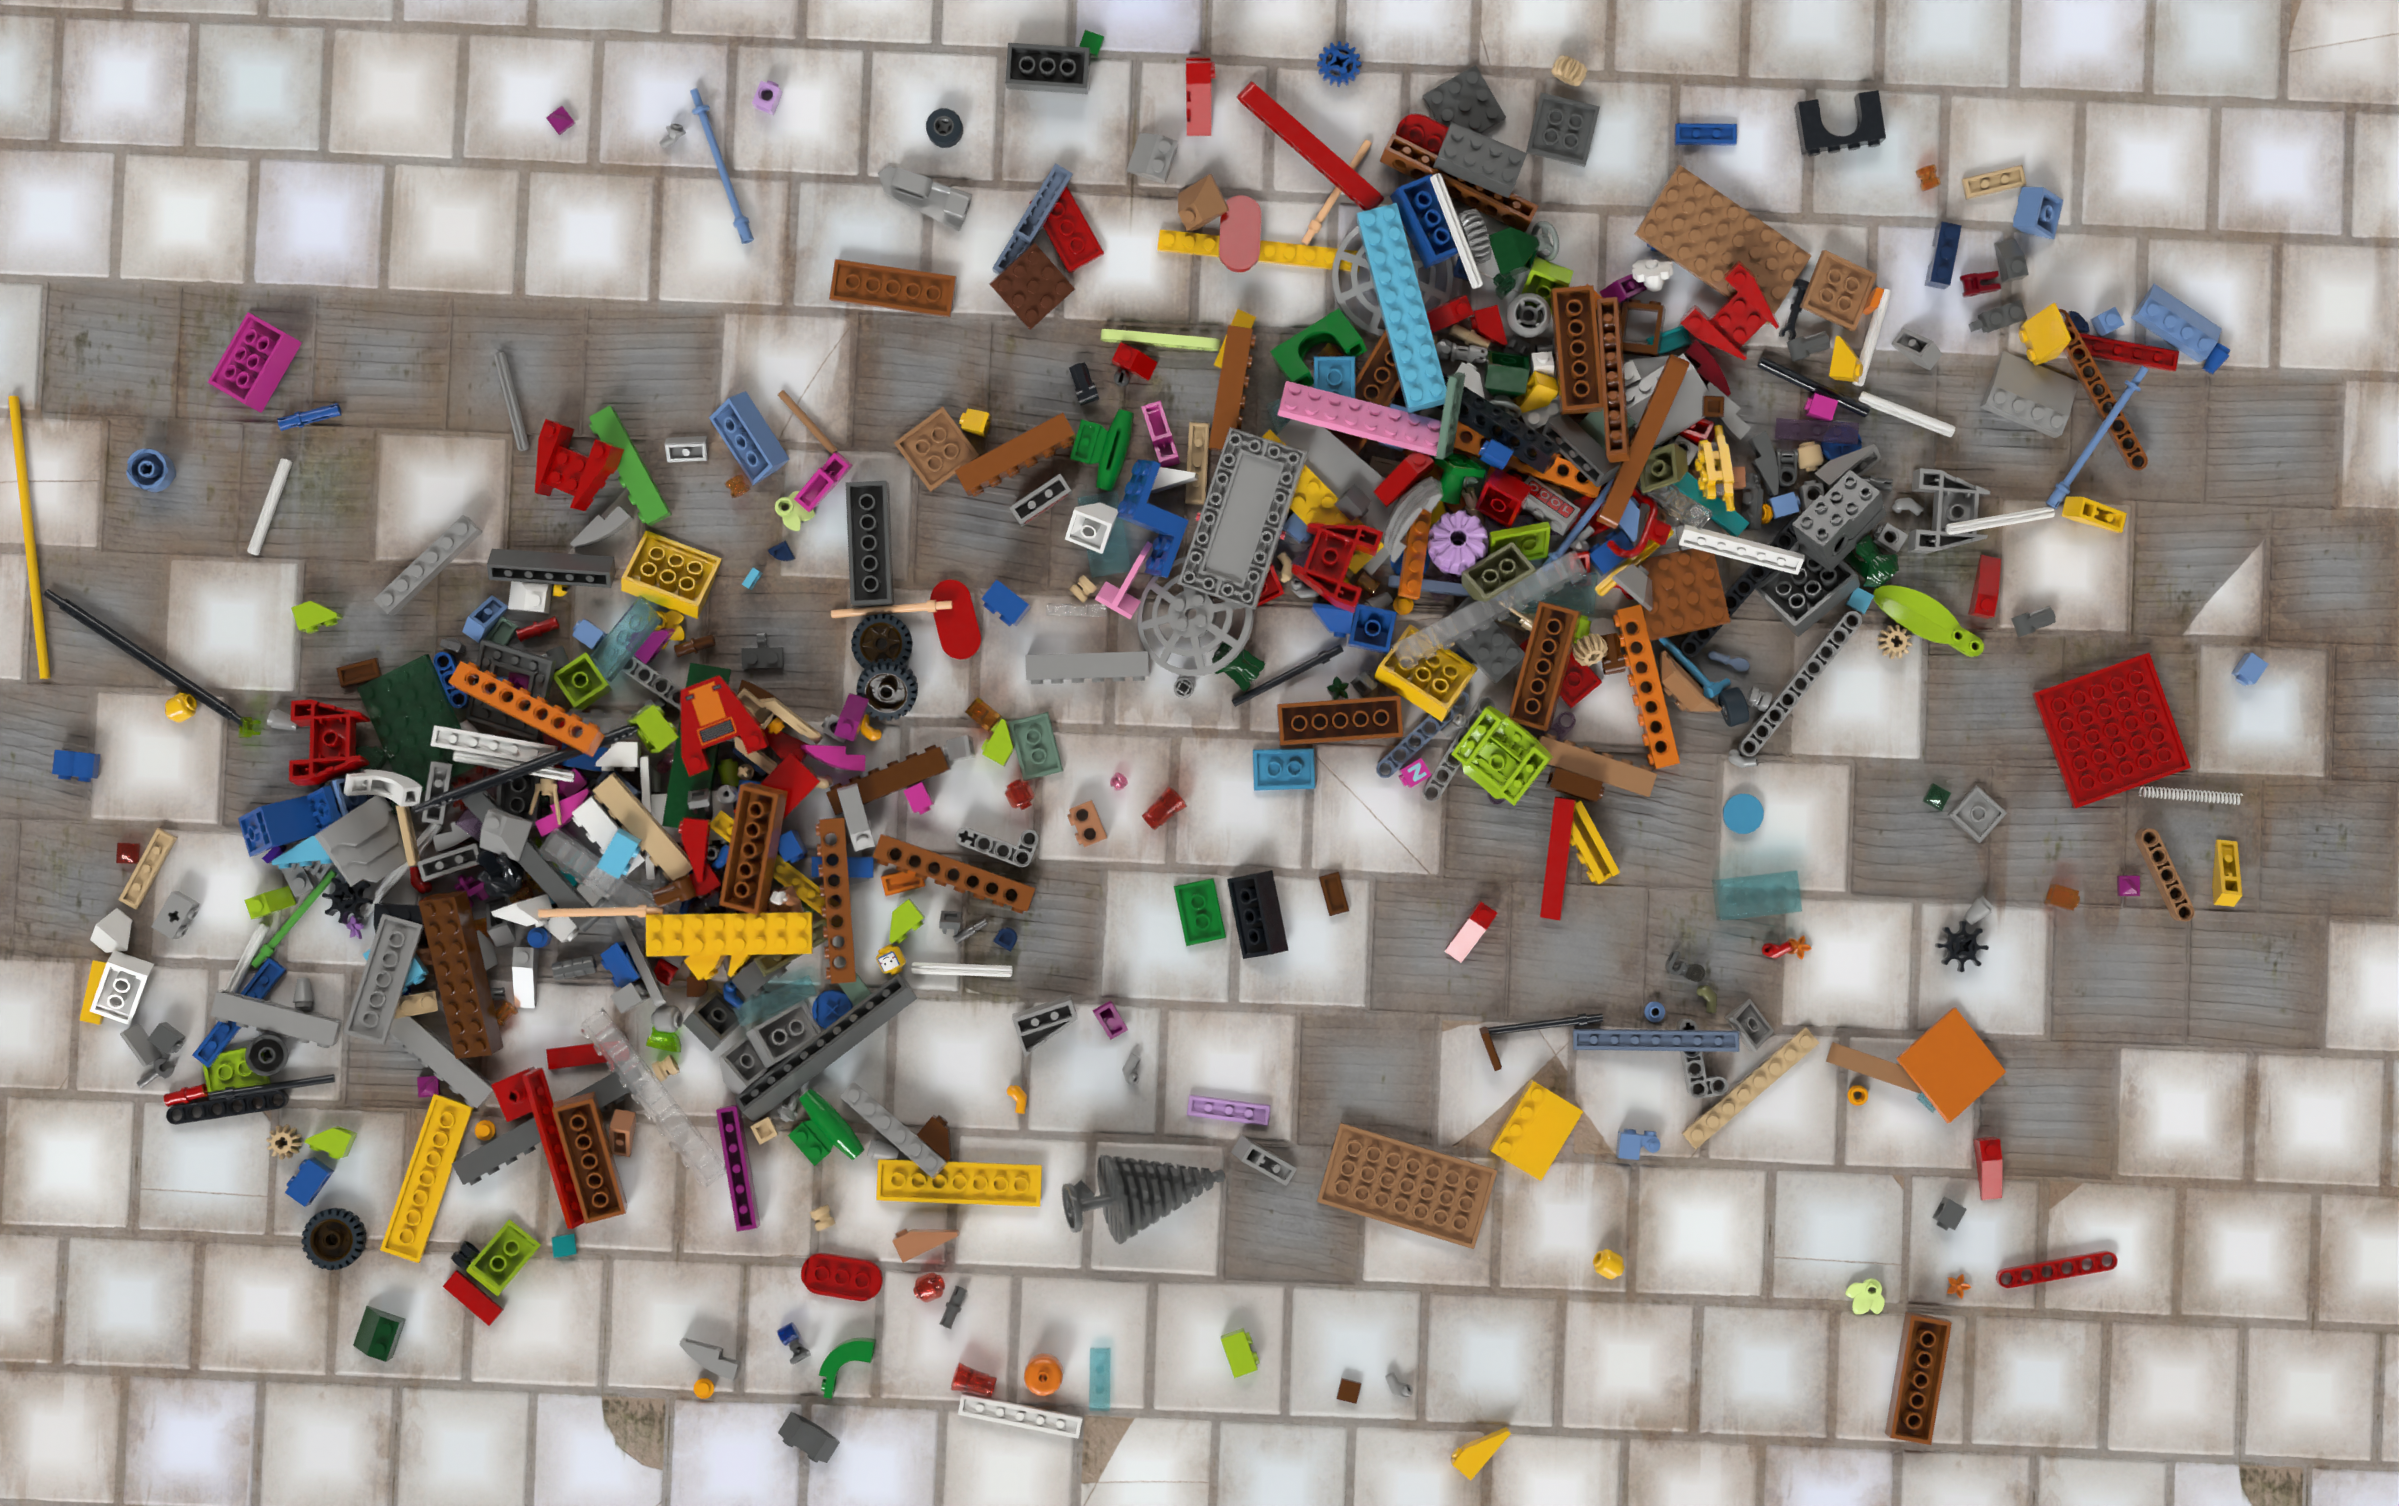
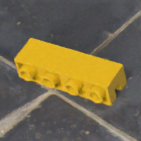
(1591, 847)

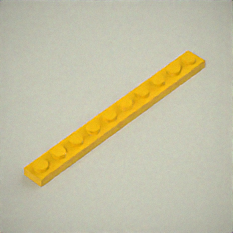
(1269, 251)

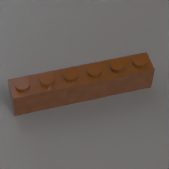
(895, 777)

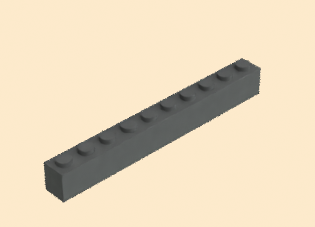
(825, 1048)
(526, 1136)

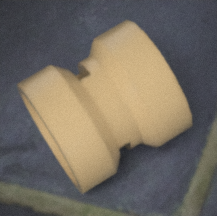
(1087, 586)
(665, 1068)
(822, 1217)

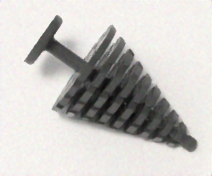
(1137, 1193)

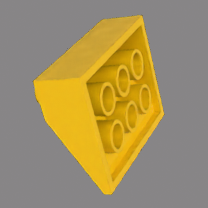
(670, 574)
(1432, 683)
(1535, 1130)

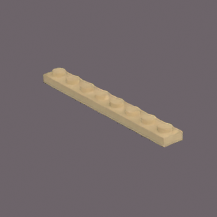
(1750, 1088)

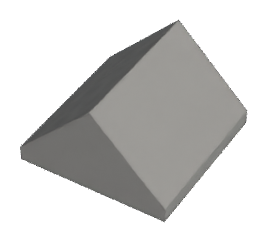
(1751, 1025)

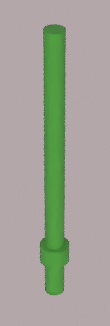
(268, 949)

